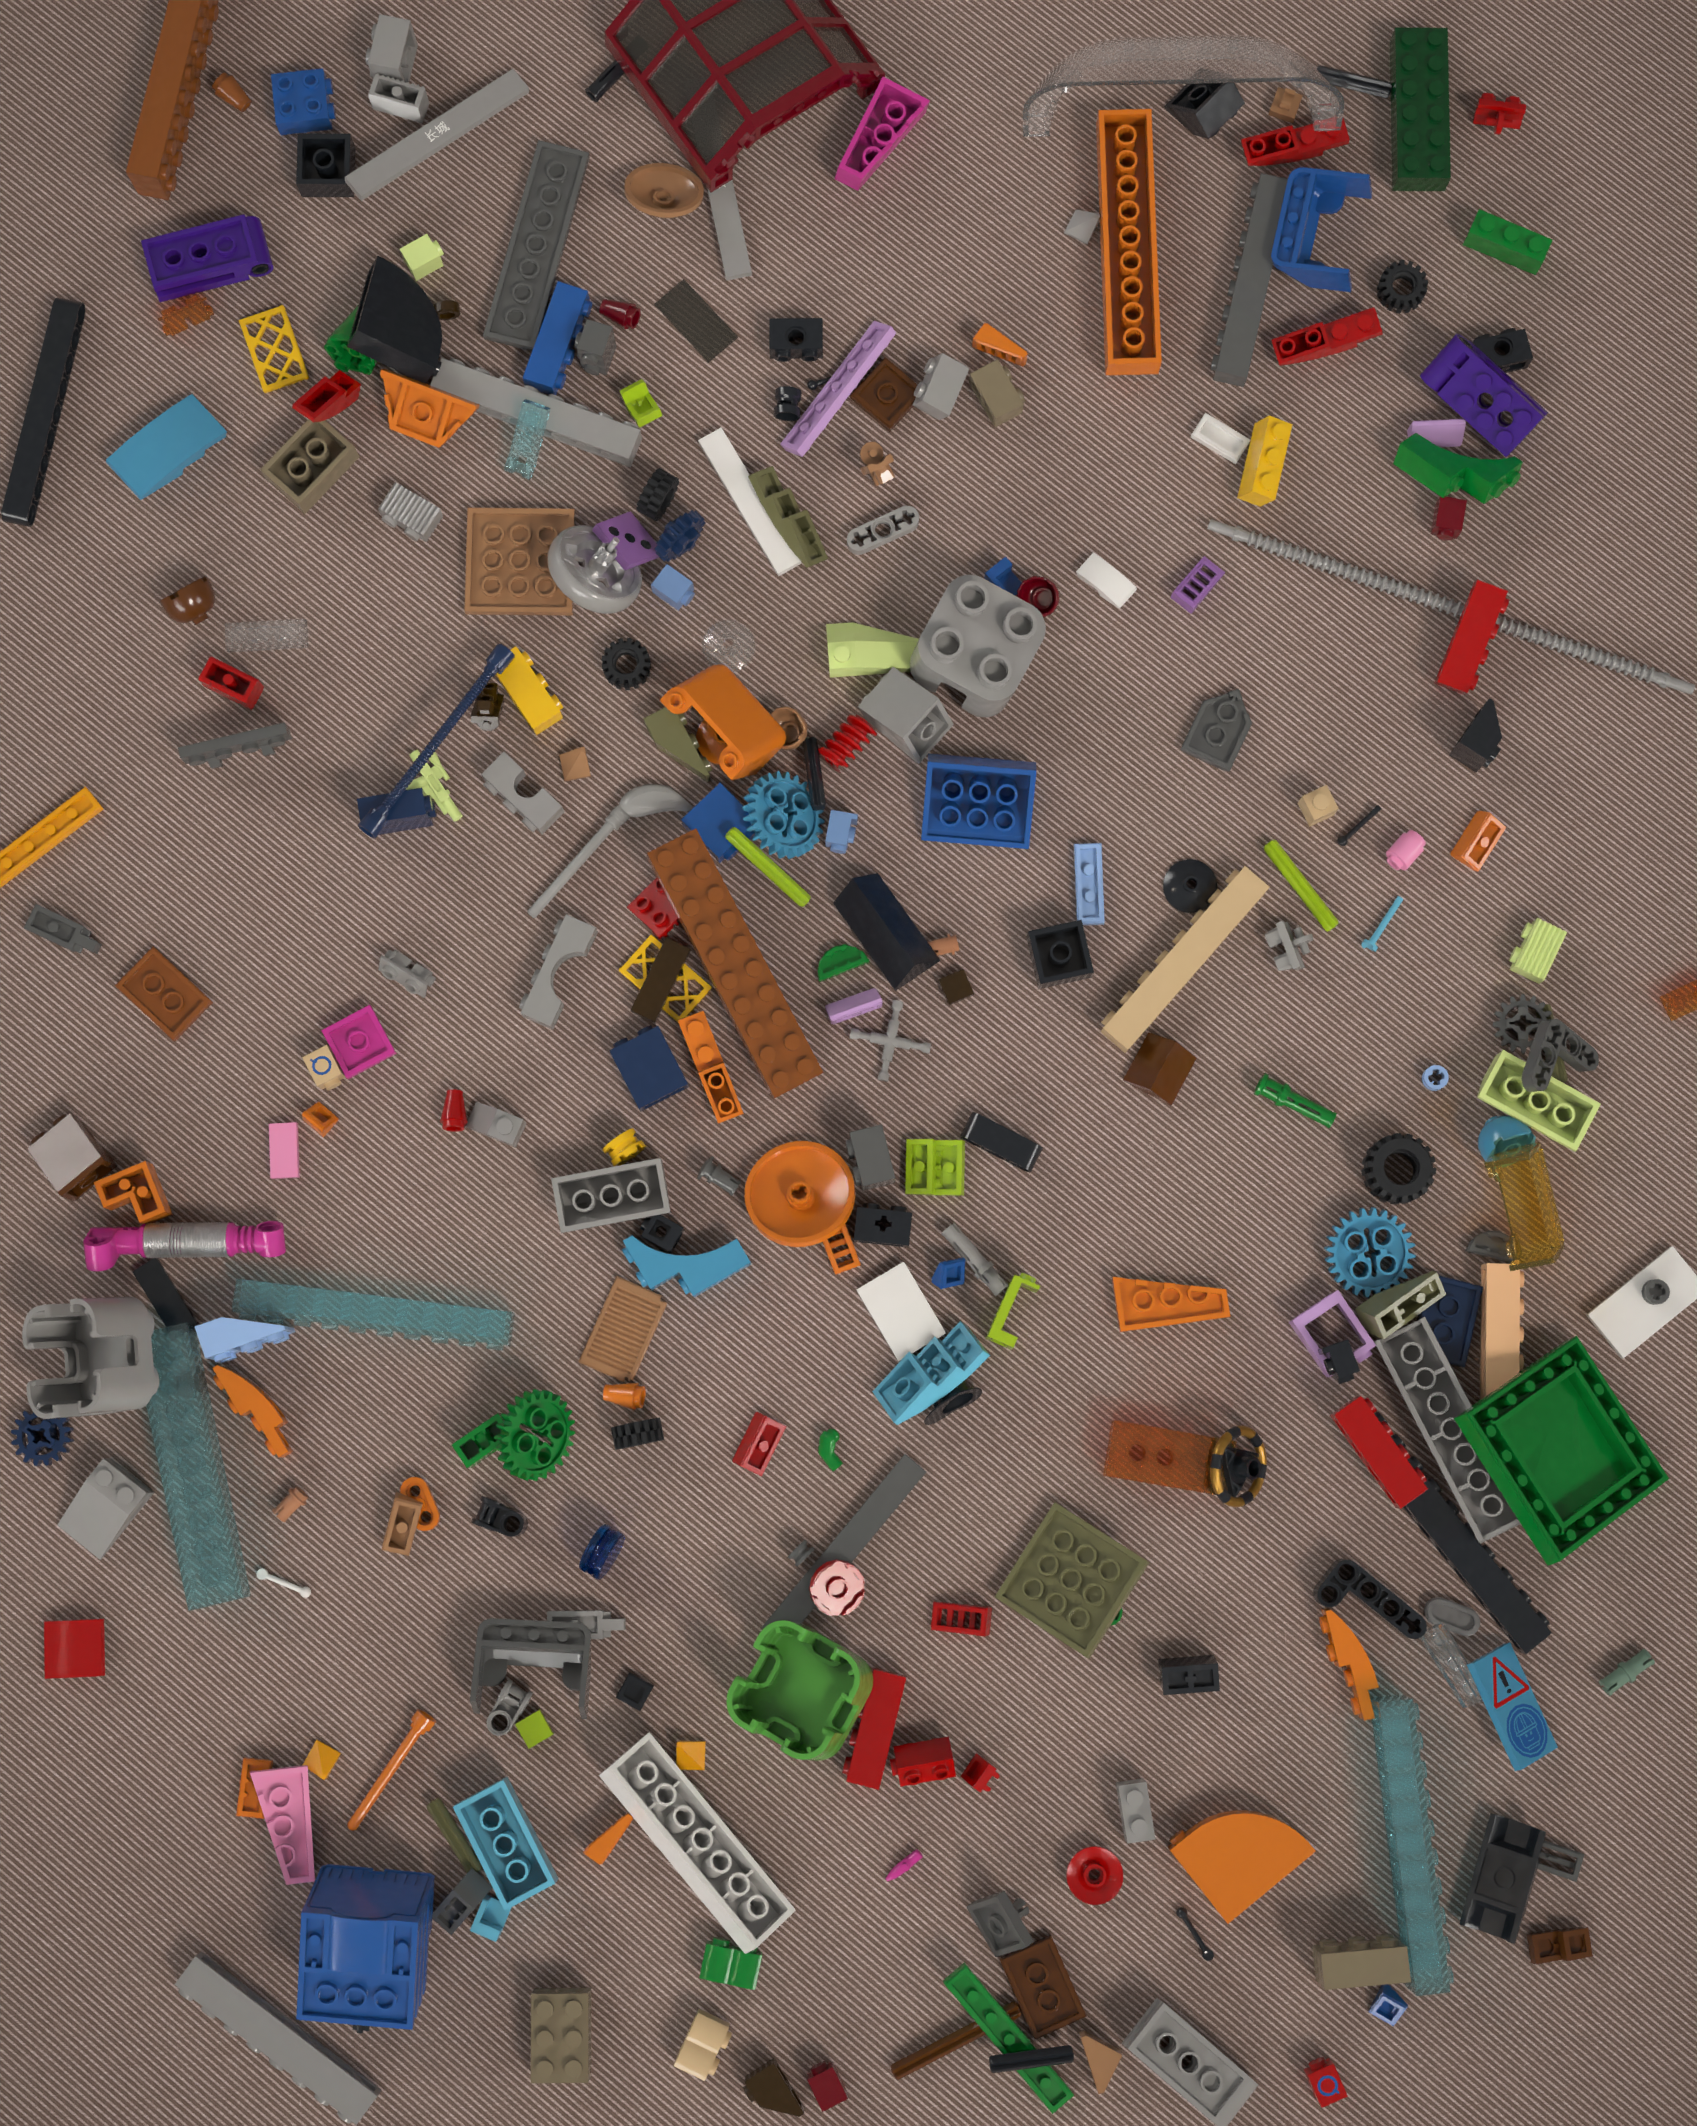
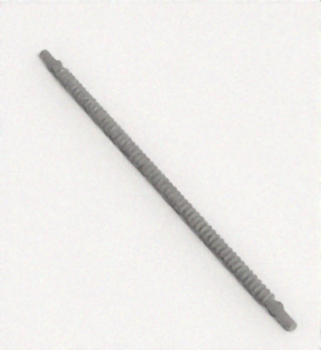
(1239, 534)

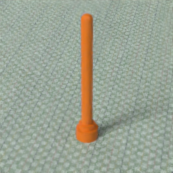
(421, 1723)

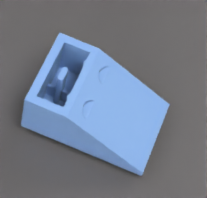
(227, 1336)

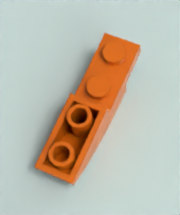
(710, 1066)
(249, 1398)
(1348, 1651)

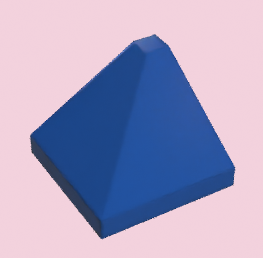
(949, 1273)
(1388, 2005)

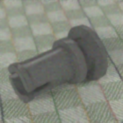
(718, 1176)

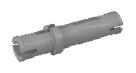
(978, 1263)

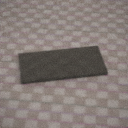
(696, 321)

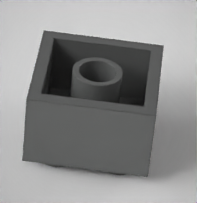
(871, 1157)

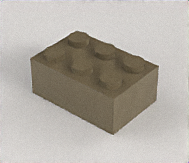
(309, 463)
(1361, 1962)
(561, 2035)

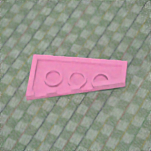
(287, 1813)

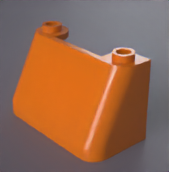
(734, 715)

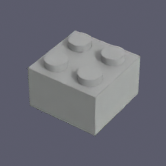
(392, 48)

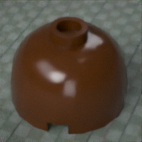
(190, 602)

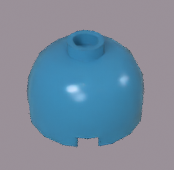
(1502, 1135)

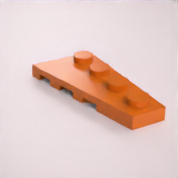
(1159, 1304)

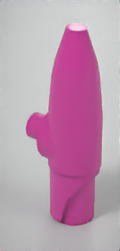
(904, 1865)

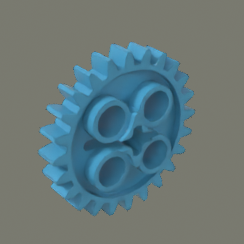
(782, 815)
(1345, 1257)

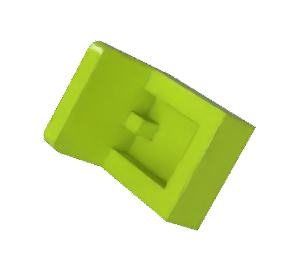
(640, 403)

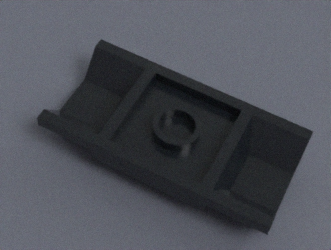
(1503, 1877)

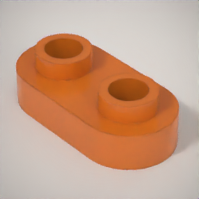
(426, 1498)

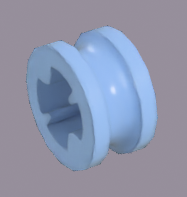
(1429, 1071)

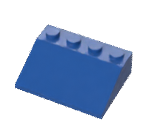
(978, 801)

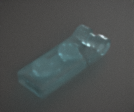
(527, 438)

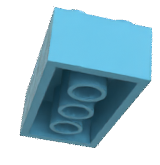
(505, 1843)

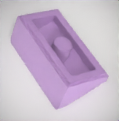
(1440, 432)
(853, 1006)

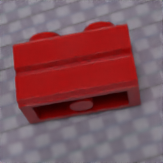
(231, 683)

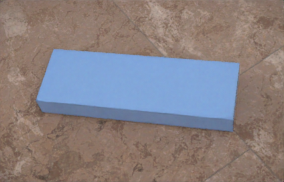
(1089, 883)

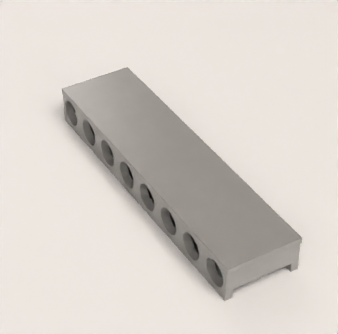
(1434, 1401)

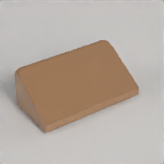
(401, 1524)

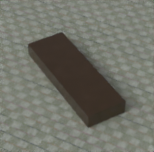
(660, 980)

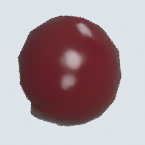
(1040, 593)

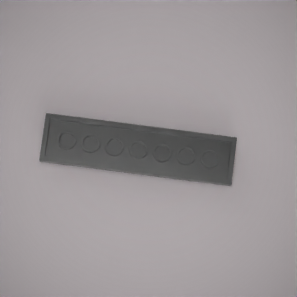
(536, 245)

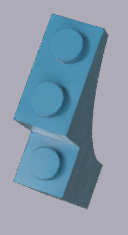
(697, 1271)

